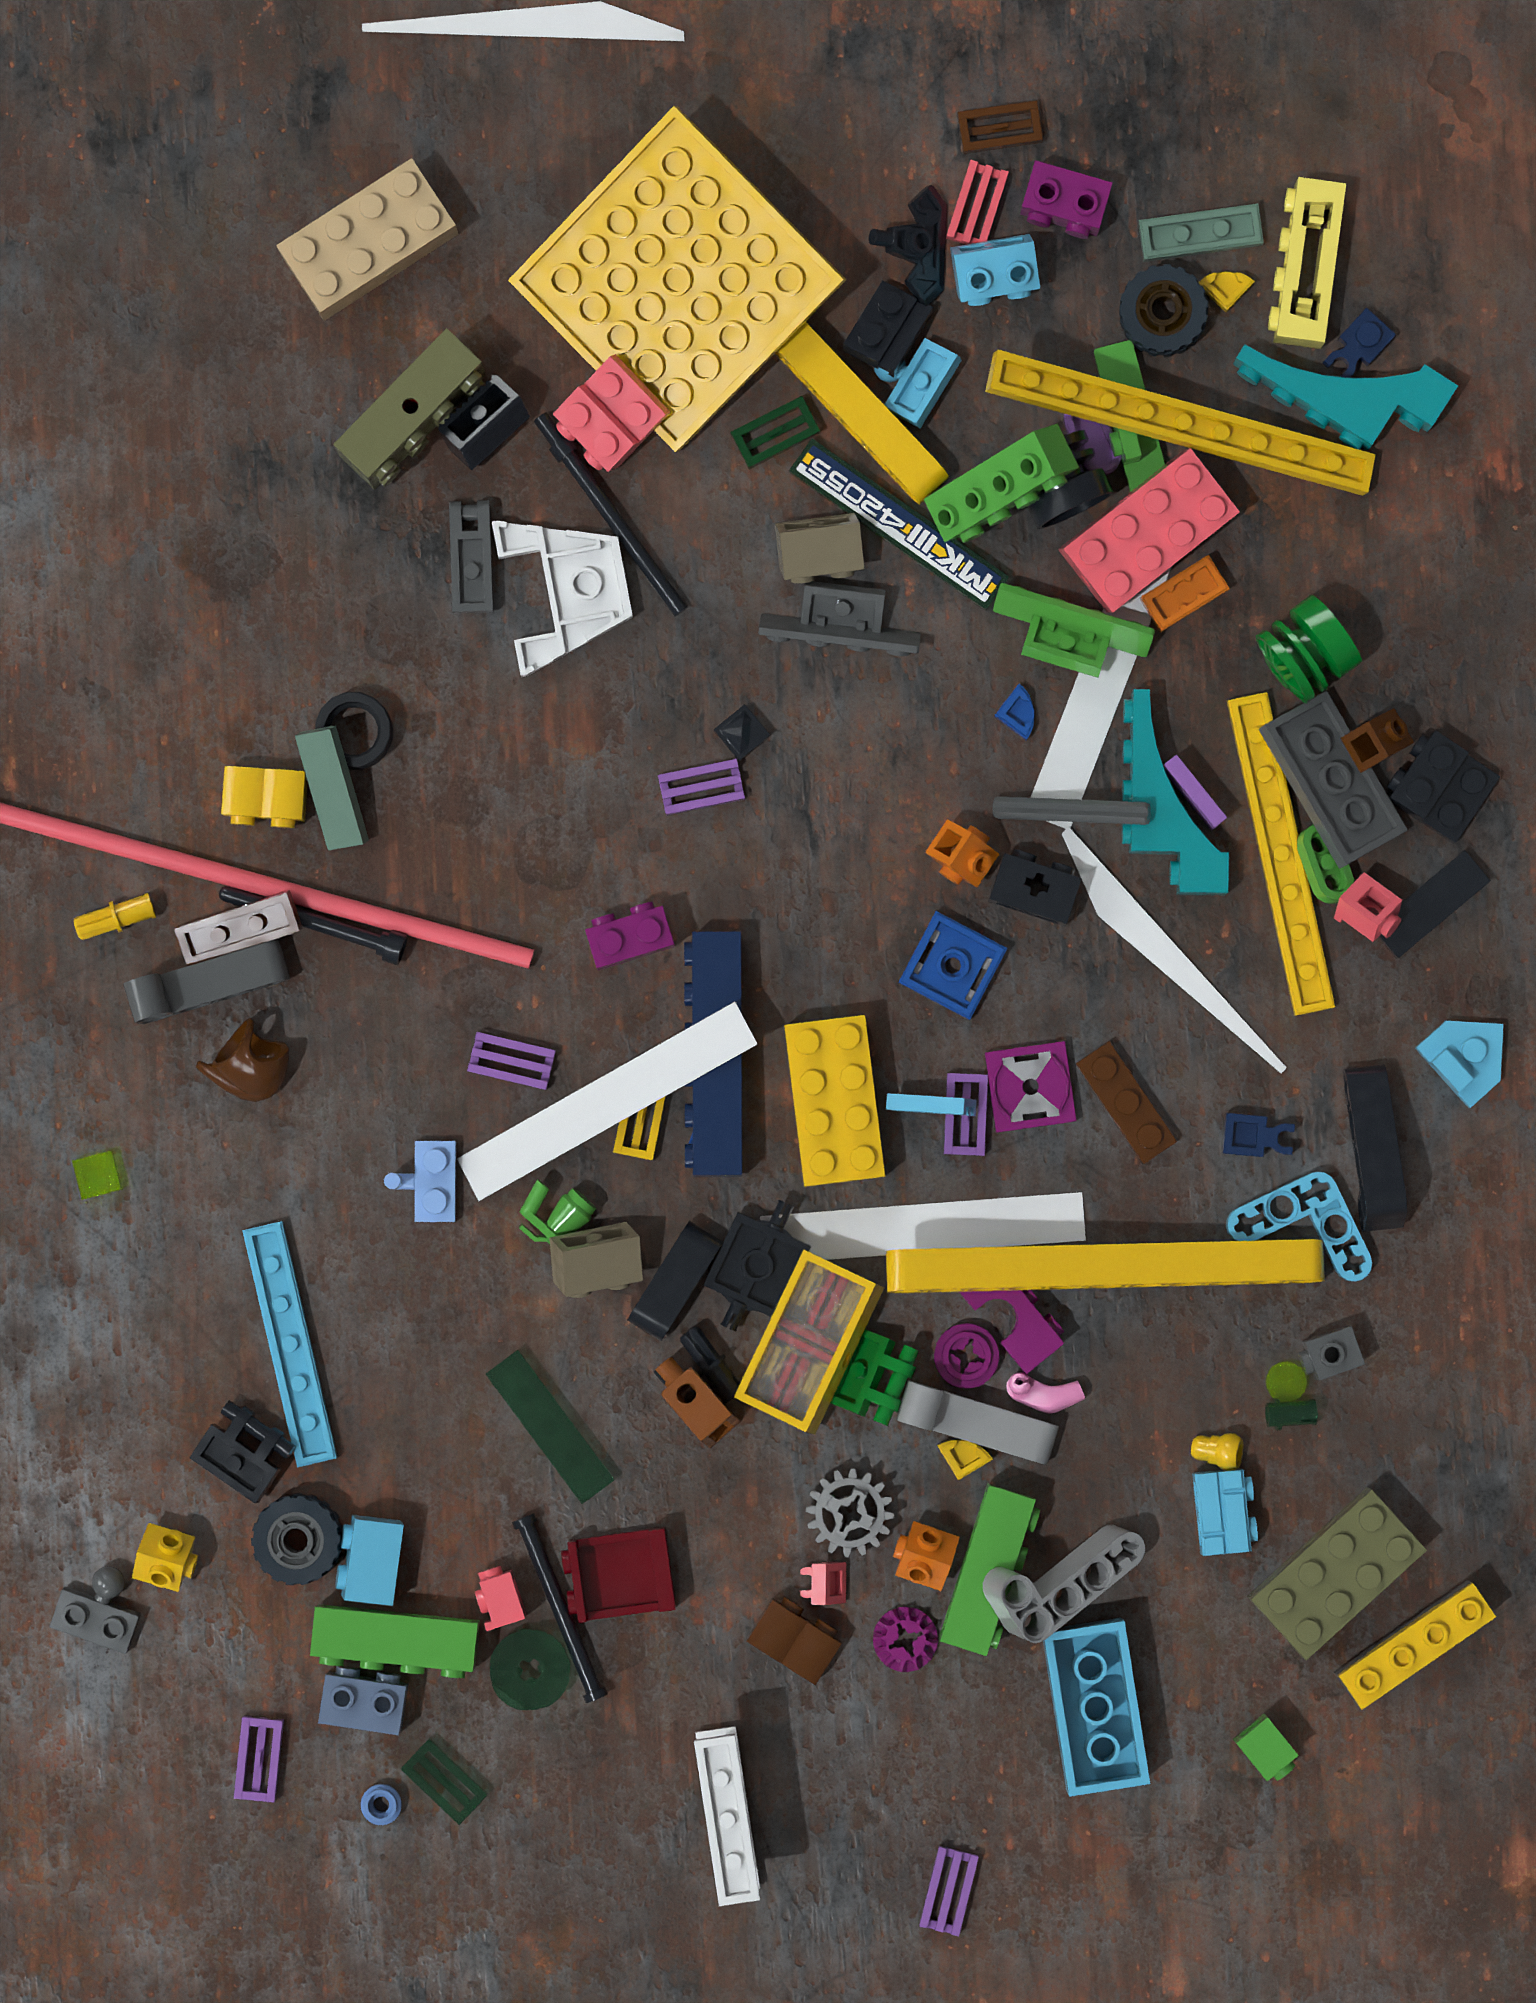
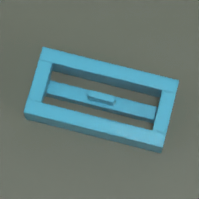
(931, 1104)

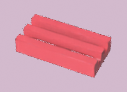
(987, 172)

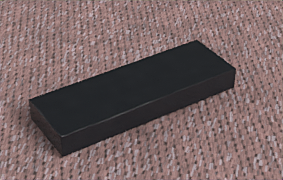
(1435, 902)

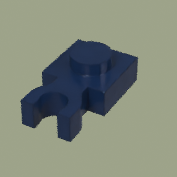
(1362, 342)
(1249, 1135)

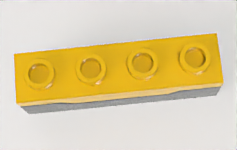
(1414, 1644)

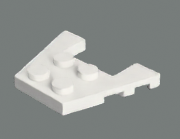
(582, 583)

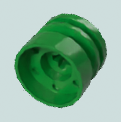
(1309, 648)

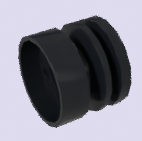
(1078, 494)

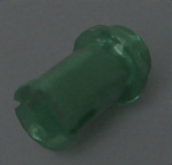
(1290, 1413)

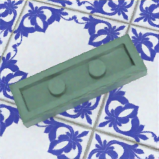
(1200, 232)
(331, 787)

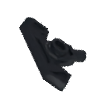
(920, 244)

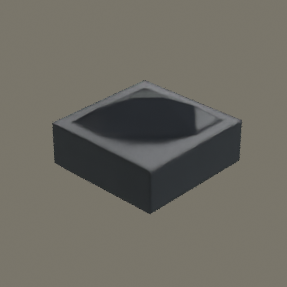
(741, 732)

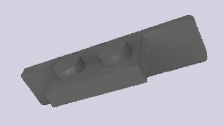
(842, 617)

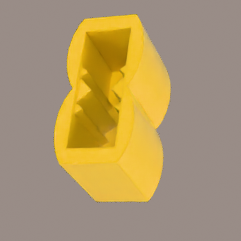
(264, 795)

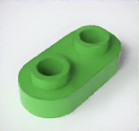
(1322, 866)

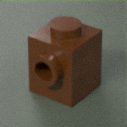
(1377, 740)

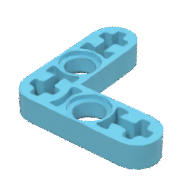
(1318, 1213)

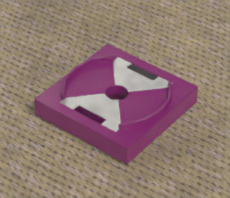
(1007, 1081)

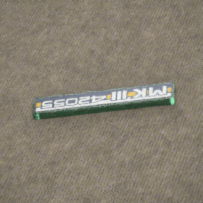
(898, 524)

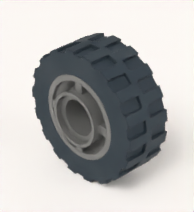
(272, 1542)

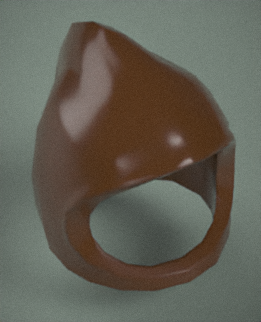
(241, 1069)

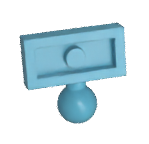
(920, 382)

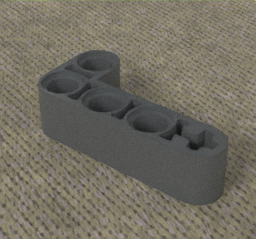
(206, 982)

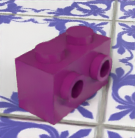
(1065, 200)
(629, 937)

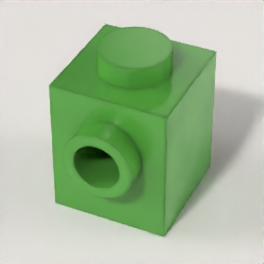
(1267, 1749)

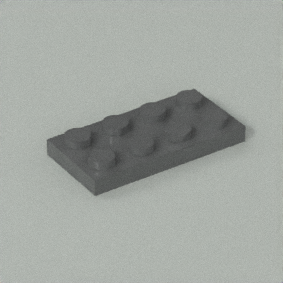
(1341, 802)

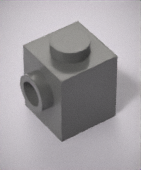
(1331, 1353)

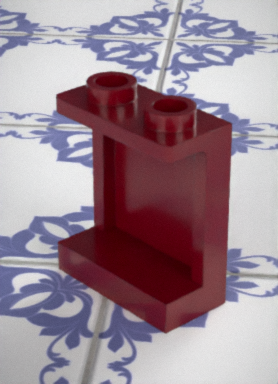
(619, 1574)

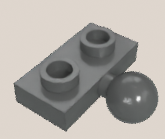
(96, 1617)

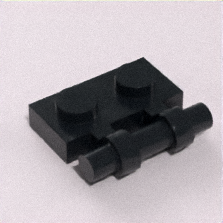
(234, 1461)

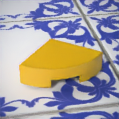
(1226, 287)
(963, 1456)

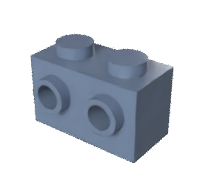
(363, 1701)

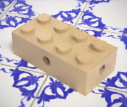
(367, 239)

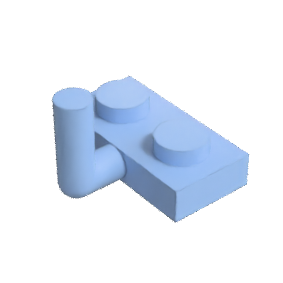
(432, 1181)

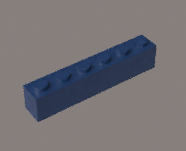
(718, 1093)

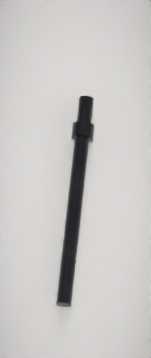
(565, 452)

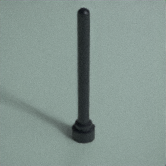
(388, 945)

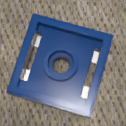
(956, 942)

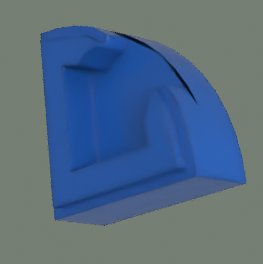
(1018, 712)

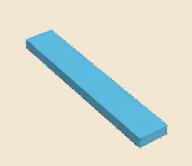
(290, 1344)

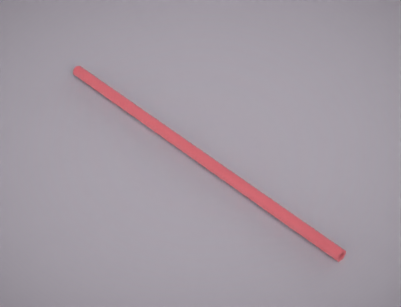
(265, 885)

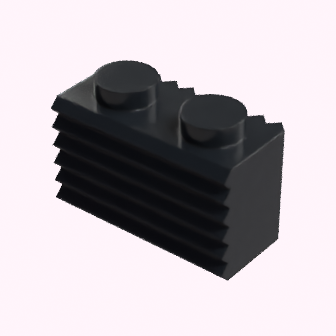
(483, 422)

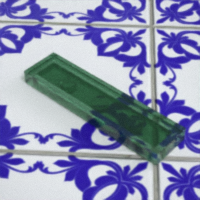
(550, 1426)

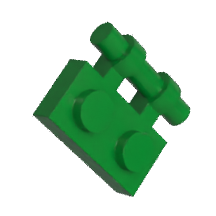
(864, 1373)

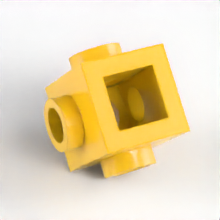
(165, 1557)

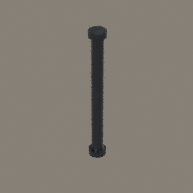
(559, 1608)

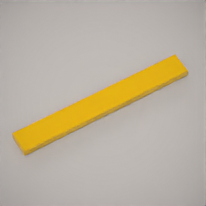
(1280, 859)

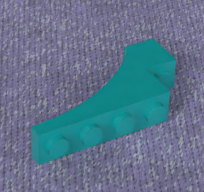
(1351, 405)
(1199, 864)

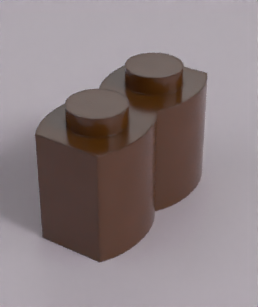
(795, 1640)

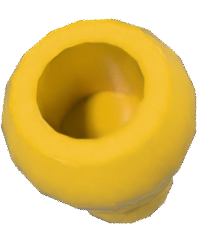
(1222, 1450)

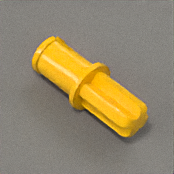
(114, 917)

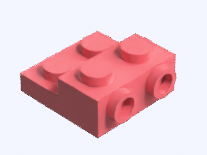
(610, 414)

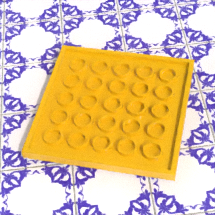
(678, 275)

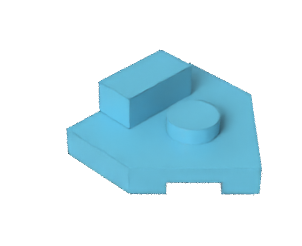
(1465, 1057)

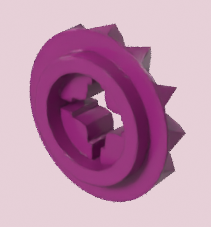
(983, 1346)
(913, 1621)

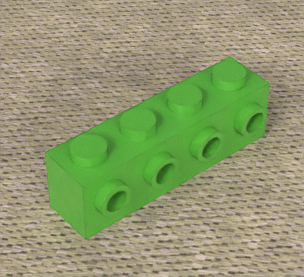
(1002, 483)
(993, 1544)
(394, 1638)

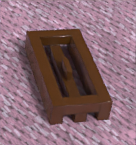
(1004, 142)

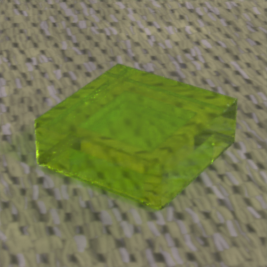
(97, 1175)

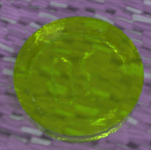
(1286, 1381)

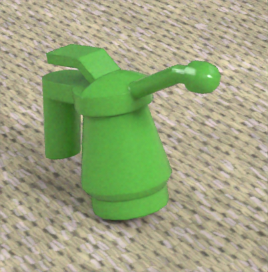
(567, 1217)

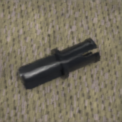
(710, 1363)

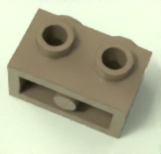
(819, 547)
(596, 1260)

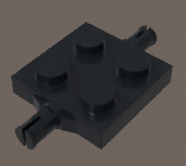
(755, 1264)

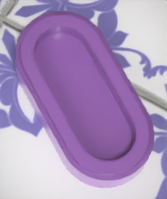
(1098, 440)

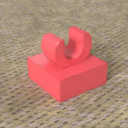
(827, 1583)

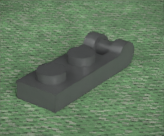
(471, 558)

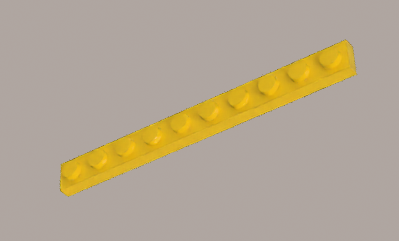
(1180, 422)

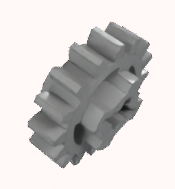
(866, 1520)

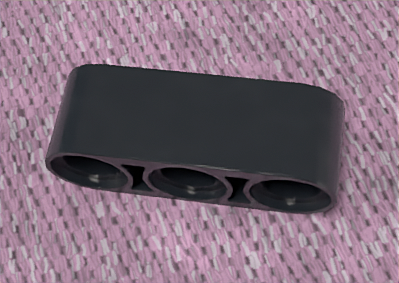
(675, 1281)

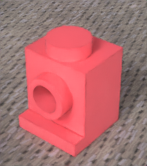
(1369, 908)
(499, 1597)

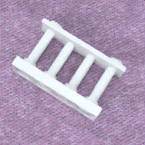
(727, 1816)

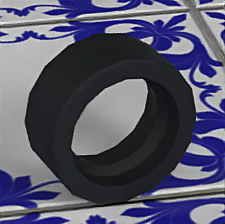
(382, 719)

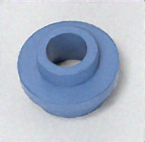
(381, 1817)

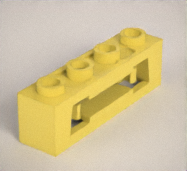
(1316, 197)

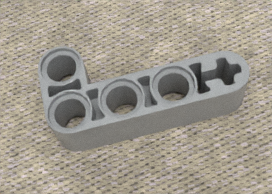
(977, 1422)
(1112, 1555)

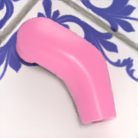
(1041, 1396)

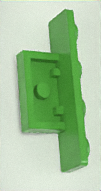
(1139, 453)
(1070, 633)

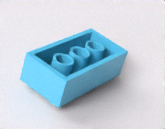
(1096, 1707)

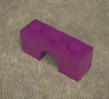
(1032, 1336)

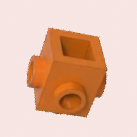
(967, 859)
(925, 1555)

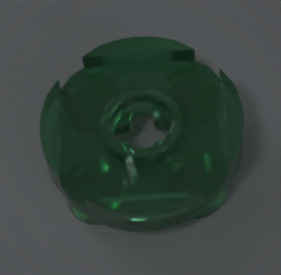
(534, 1692)

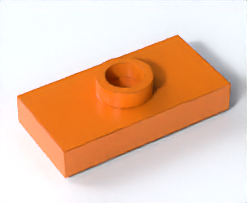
(1184, 593)

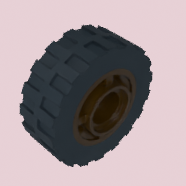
(1170, 286)

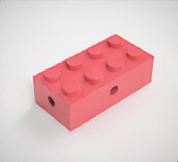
(1148, 530)

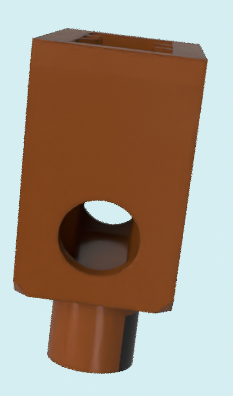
(706, 1414)

